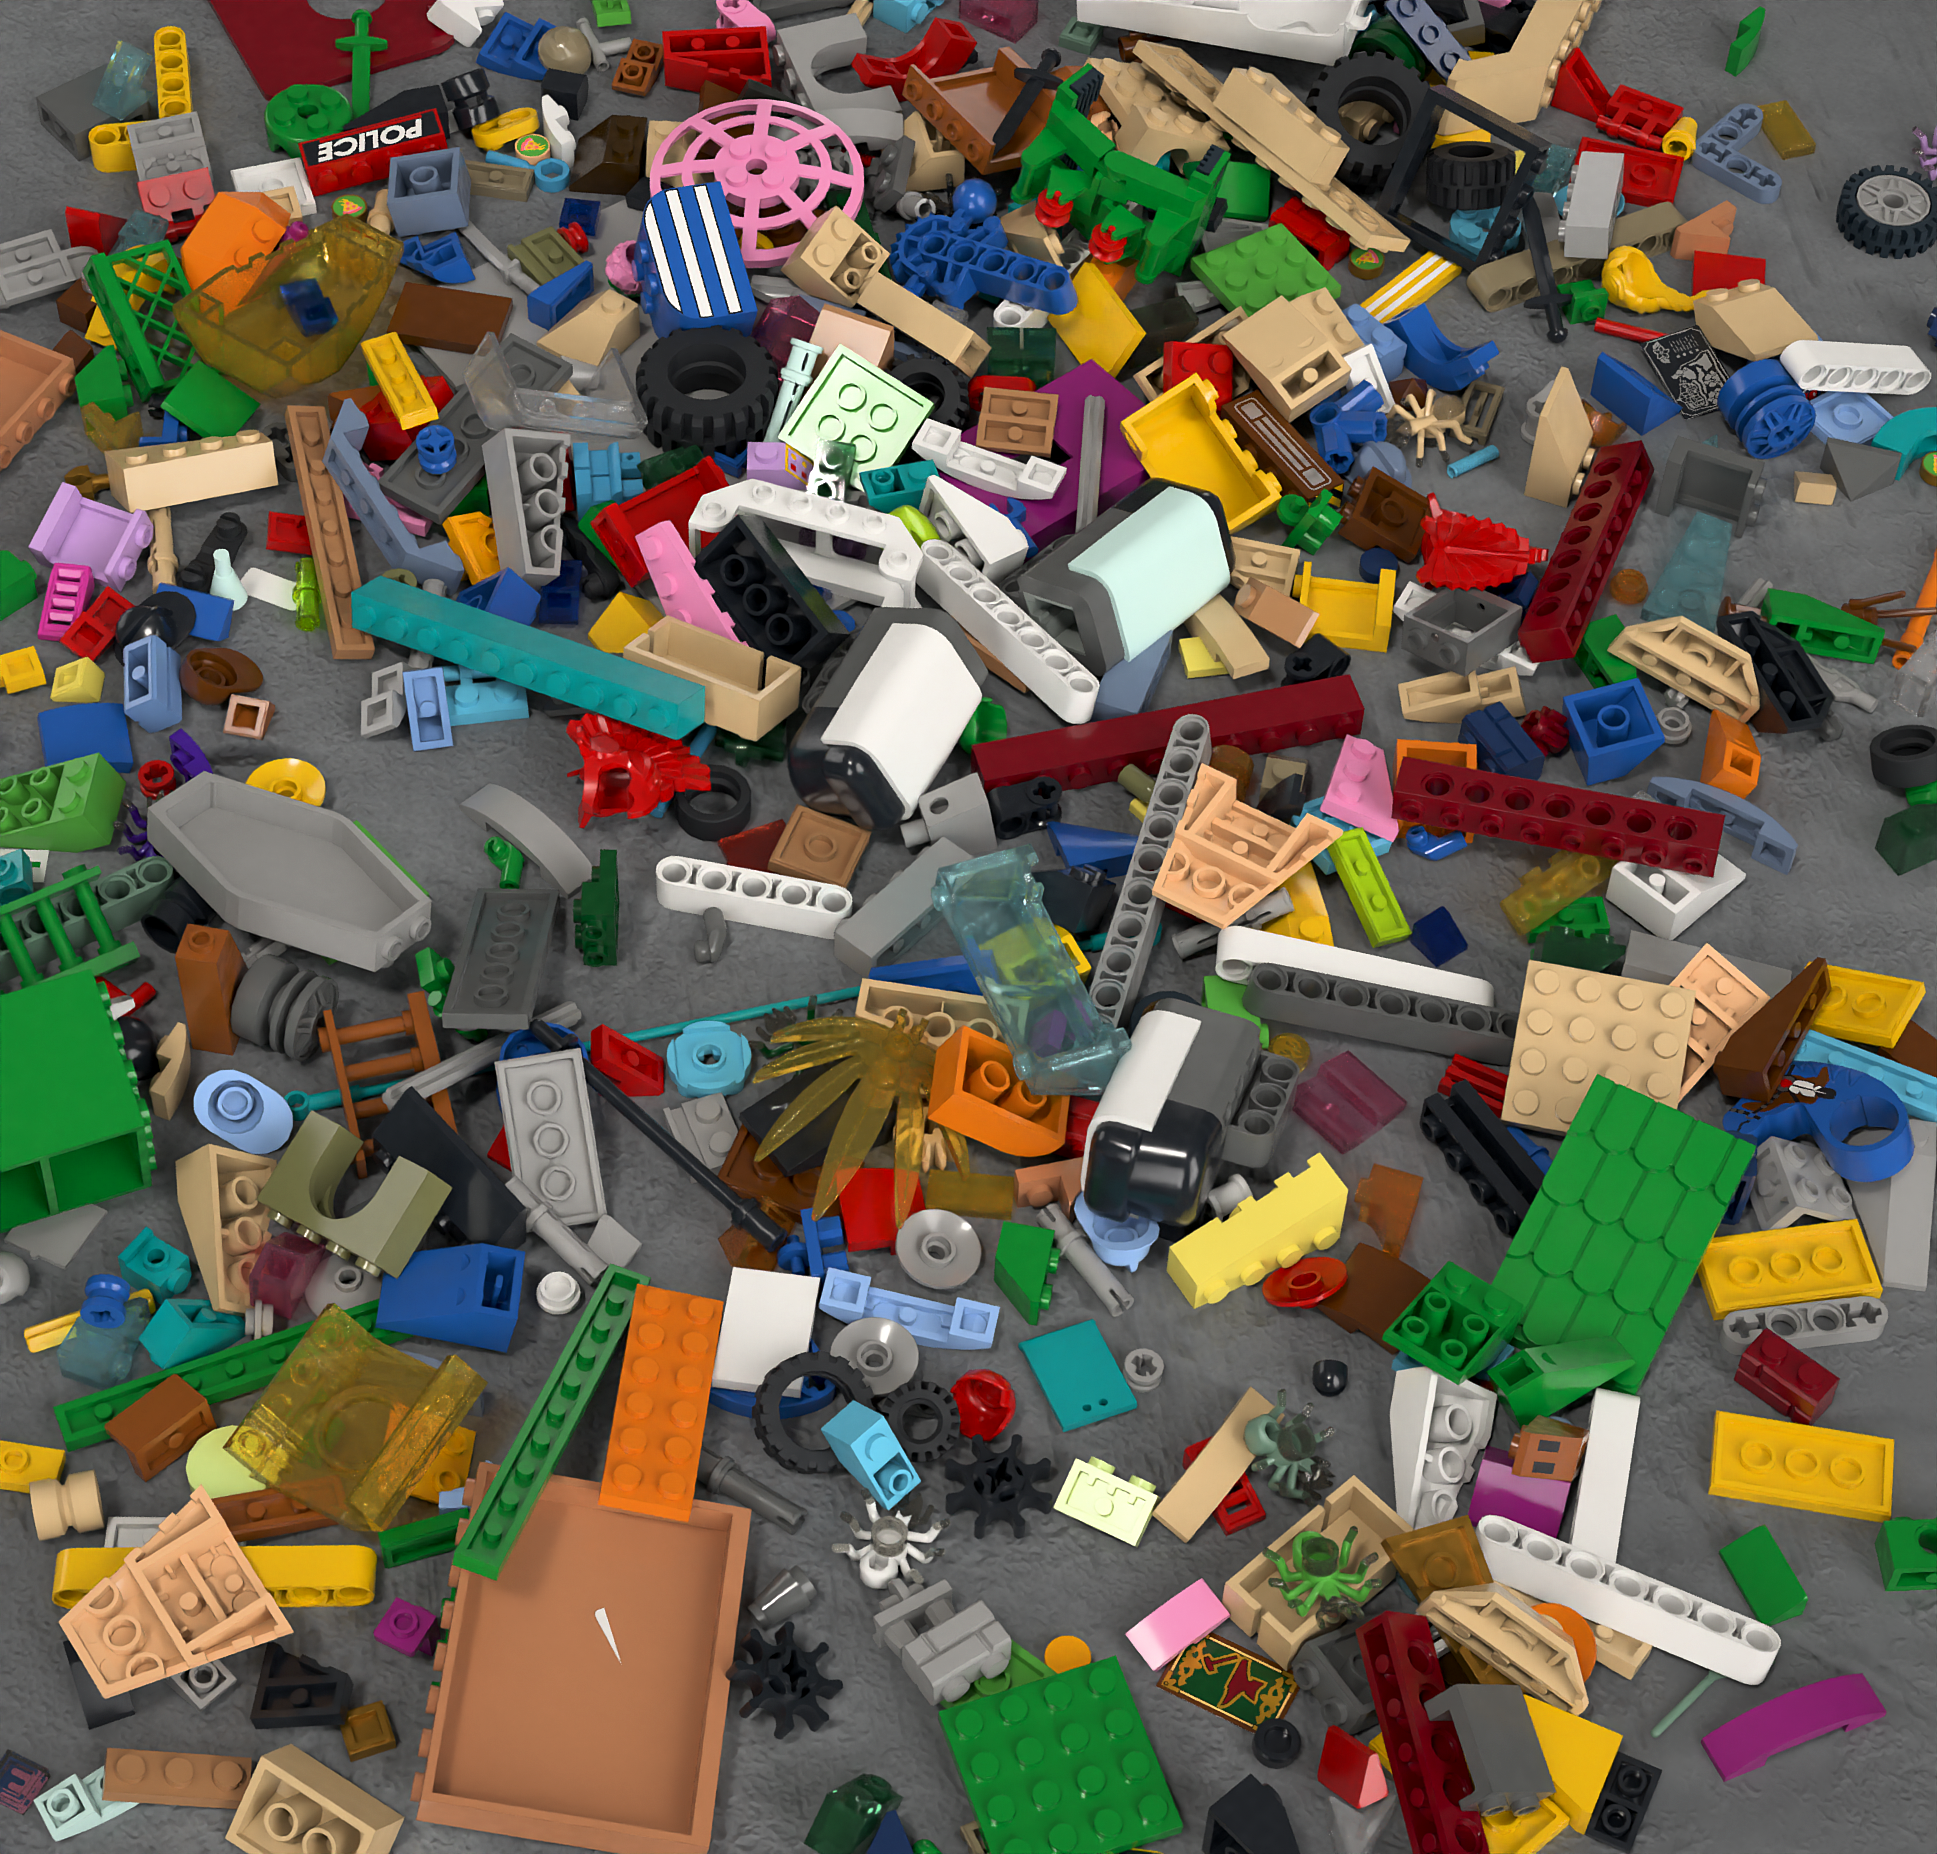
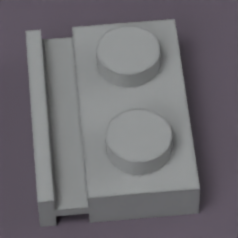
(704, 1129)

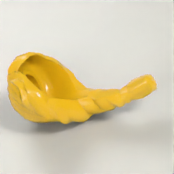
(1636, 286)

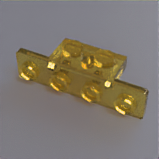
(1554, 888)

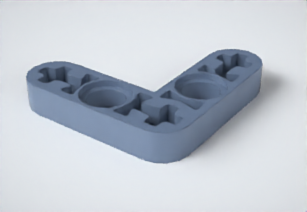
(1717, 155)

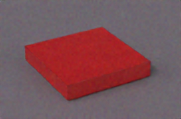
(1724, 270)

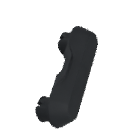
(227, 535)
(601, 576)

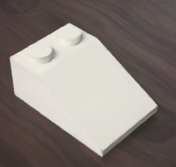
(974, 529)

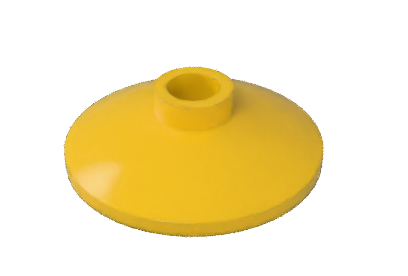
(291, 779)

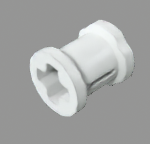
(1225, 1198)

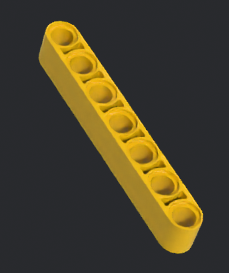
(289, 1573)

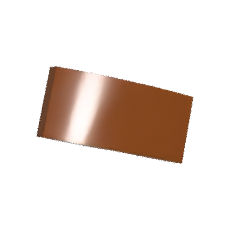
(639, 69)

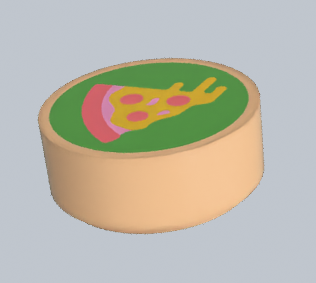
(532, 148)

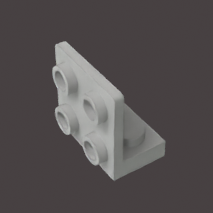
(1796, 1182)

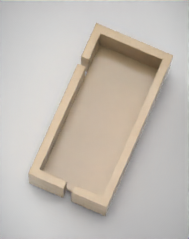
(728, 672)
(1264, 1610)

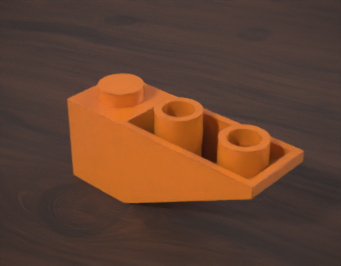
(1730, 756)

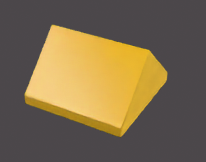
(623, 622)

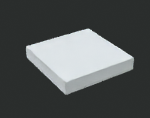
(276, 176)

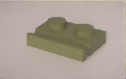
(544, 255)

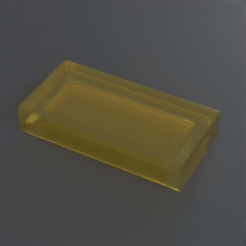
(1786, 130)
(978, 1197)

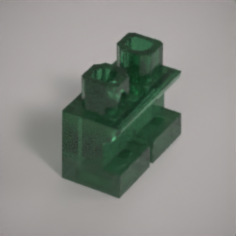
(1033, 362)

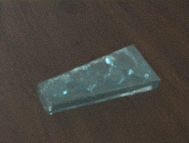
(1693, 575)

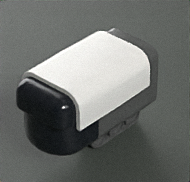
(885, 716)
(1178, 1108)

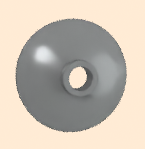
(940, 1233)
(327, 1285)
(881, 1342)

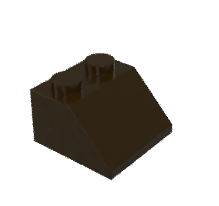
(611, 156)

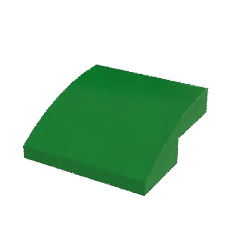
(209, 403)

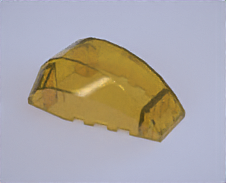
(246, 330)

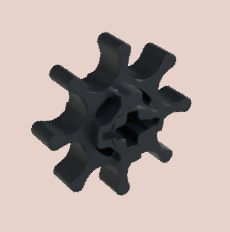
(1009, 1496)
(784, 1680)

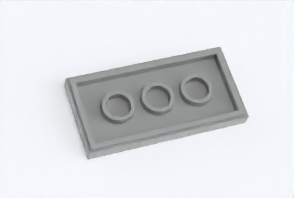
(1663, 959)
(552, 1132)

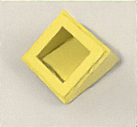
(78, 682)

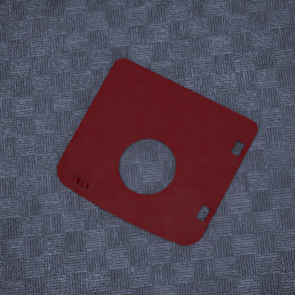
(296, 45)

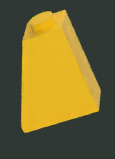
(1576, 1756)

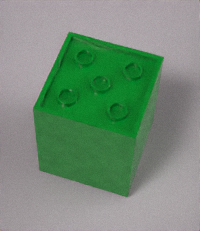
(67, 1103)

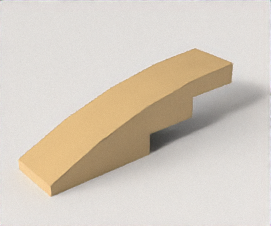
(1227, 638)

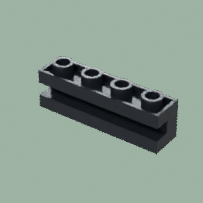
(1483, 1154)

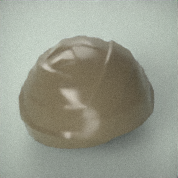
(565, 50)

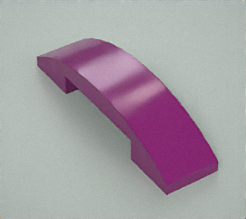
(1789, 1721)

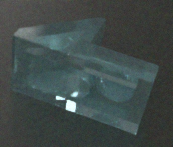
(121, 85)

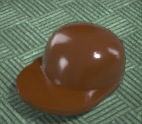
(216, 673)

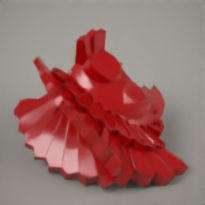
(1471, 551)
(630, 768)

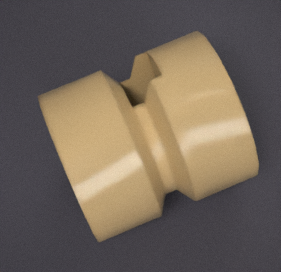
(66, 1505)

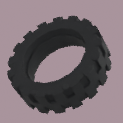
(768, 1399)

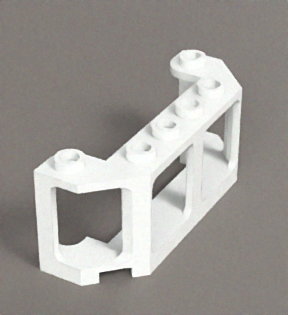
(881, 585)

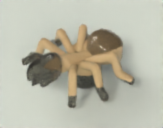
(1428, 425)

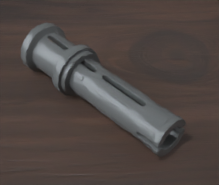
(724, 1477)

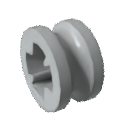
(1150, 1380)

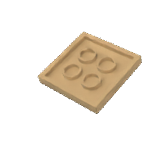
(1134, 85)

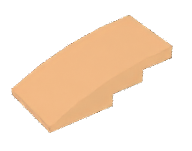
(1720, 1008)

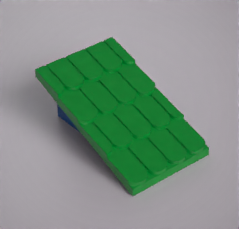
(1620, 1225)

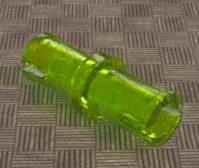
(306, 595)

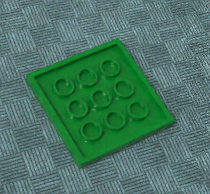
(1061, 1766)

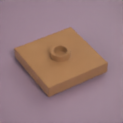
(819, 848)

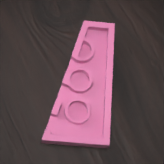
(678, 584)

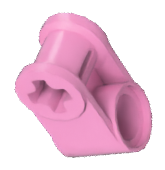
(743, 14)

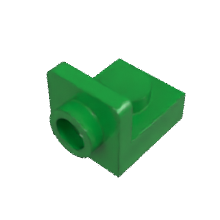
(1586, 301)

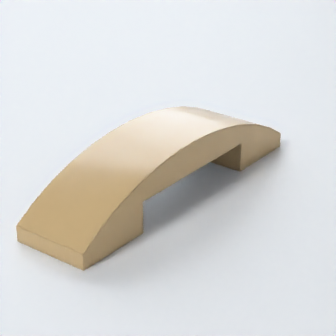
(1212, 1471)

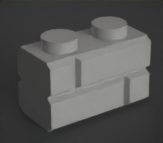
(957, 1654)

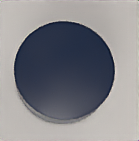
(1373, 561)

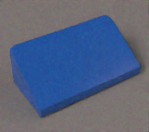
(211, 611)

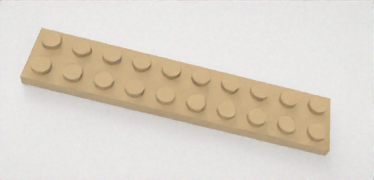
(1337, 201)

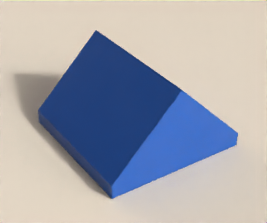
(1631, 395)

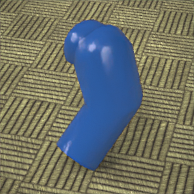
(1431, 846)

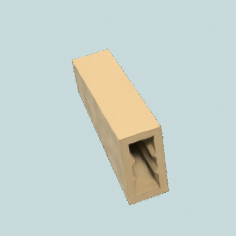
(923, 323)

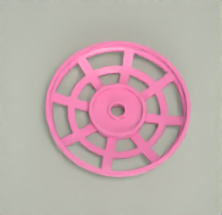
(774, 157)

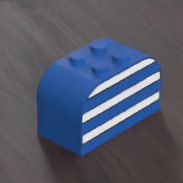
(692, 263)

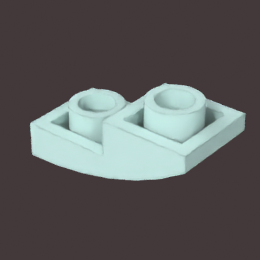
(77, 1805)

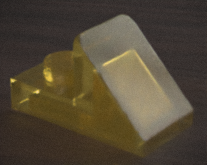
(107, 433)

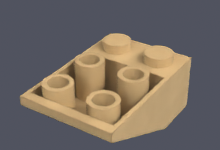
(1288, 358)

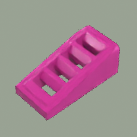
(67, 580)

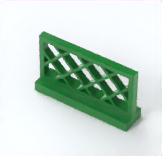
(123, 320)

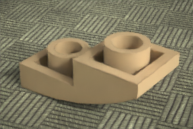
(174, 1064)

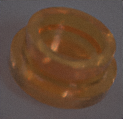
(1629, 586)

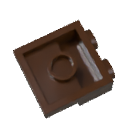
(1384, 515)

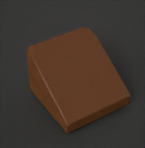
(76, 348)

